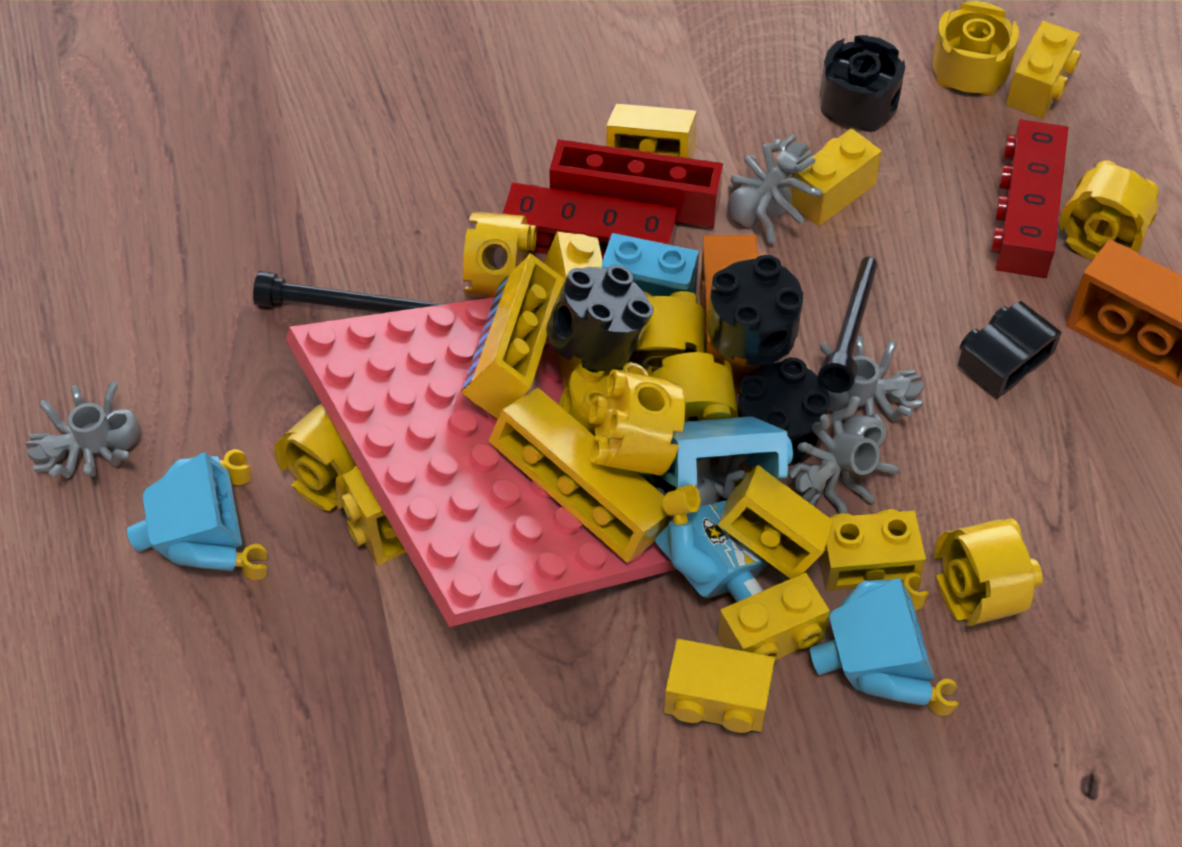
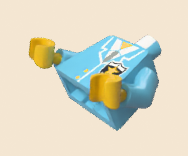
(195, 516)
(704, 551)
(883, 645)

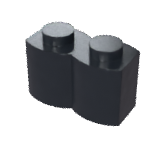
(1008, 347)

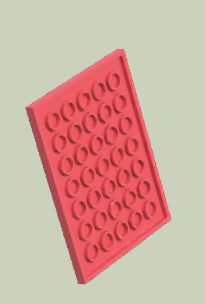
(459, 506)

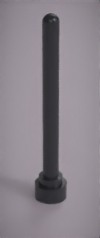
(270, 290)
(838, 368)

